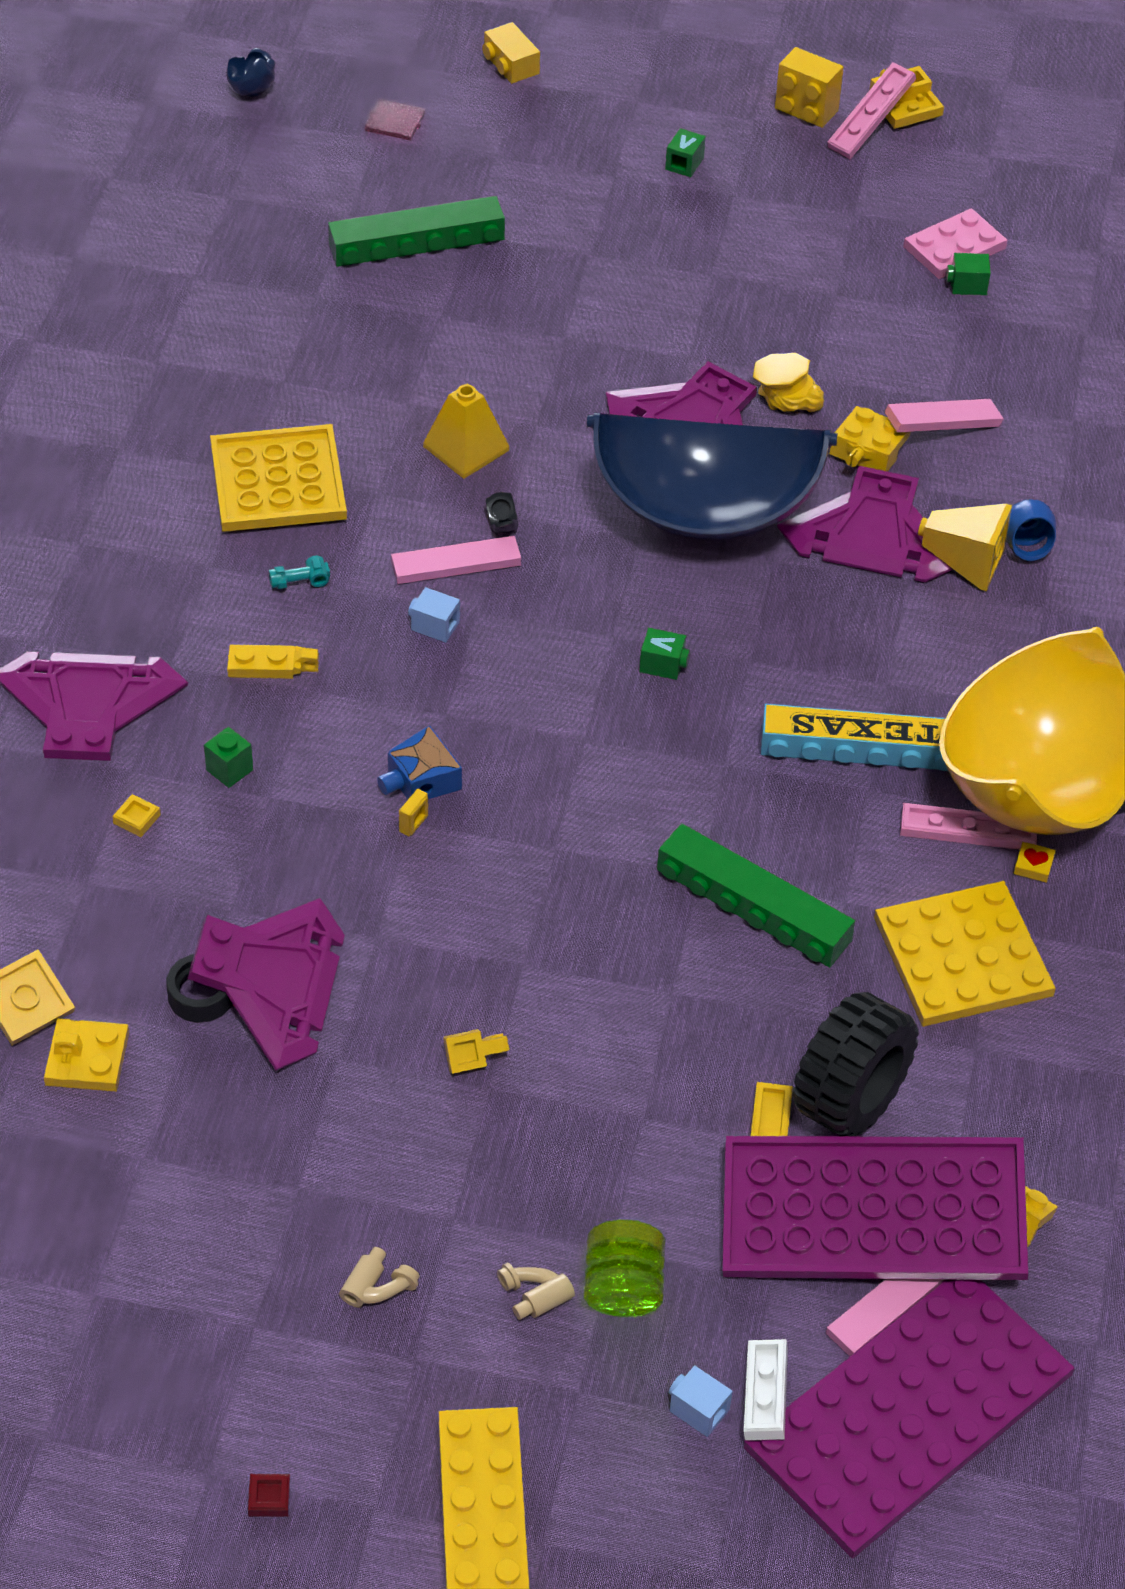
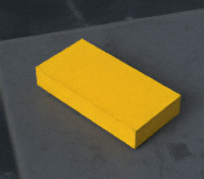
(771, 1109)

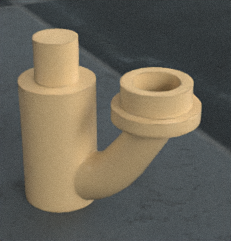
(360, 1284)
(551, 1293)

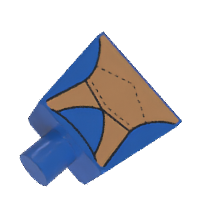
(421, 764)

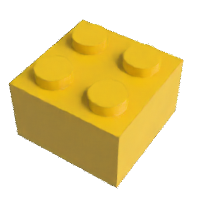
(808, 87)

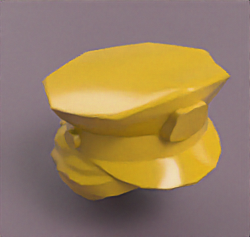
(787, 383)

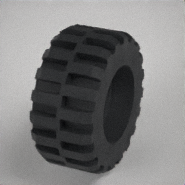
(855, 1064)

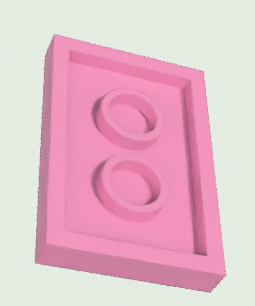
(959, 234)

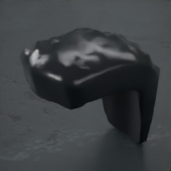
(502, 512)

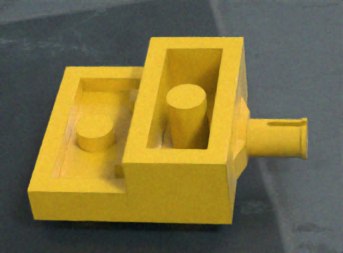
(916, 103)
(868, 440)

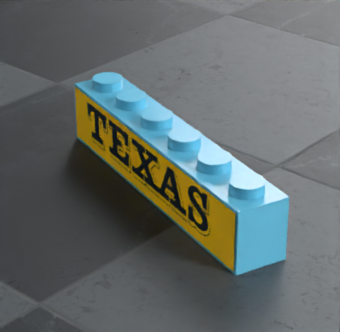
(852, 736)

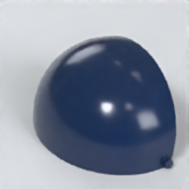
(708, 476)

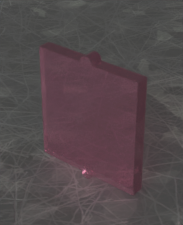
(395, 119)

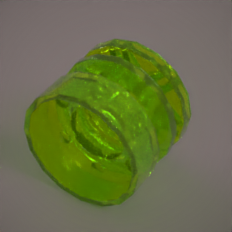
(624, 1268)

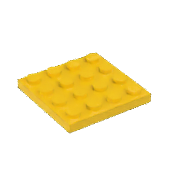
(278, 477)
(964, 953)

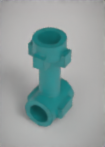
(315, 570)

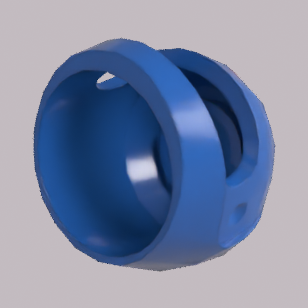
(1029, 525)

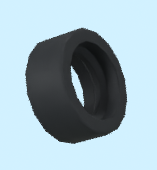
(190, 1009)

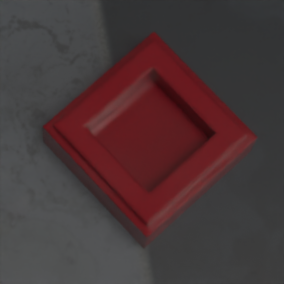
(269, 1495)

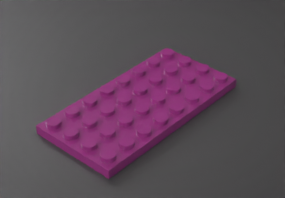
(875, 1207)
(909, 1411)

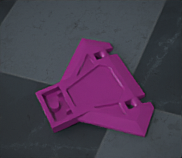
(707, 397)
(868, 528)
(87, 697)
(274, 975)

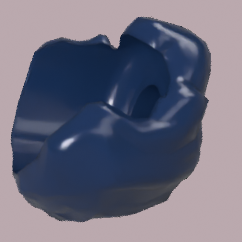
(251, 75)

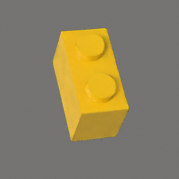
(511, 52)

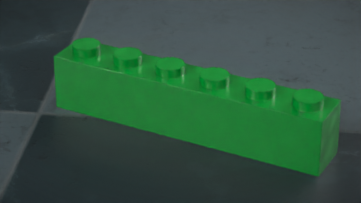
(416, 231)
(755, 895)

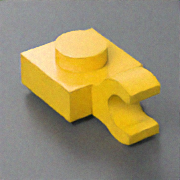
(468, 1049)

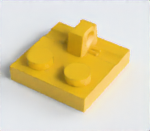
(30, 997)
(86, 1055)

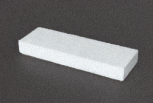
(766, 1390)

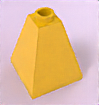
(466, 433)
(968, 539)

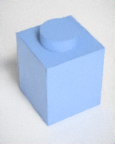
(434, 614)
(700, 1400)

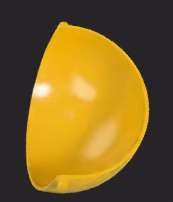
(1043, 736)

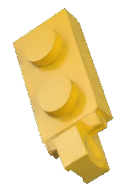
(270, 661)

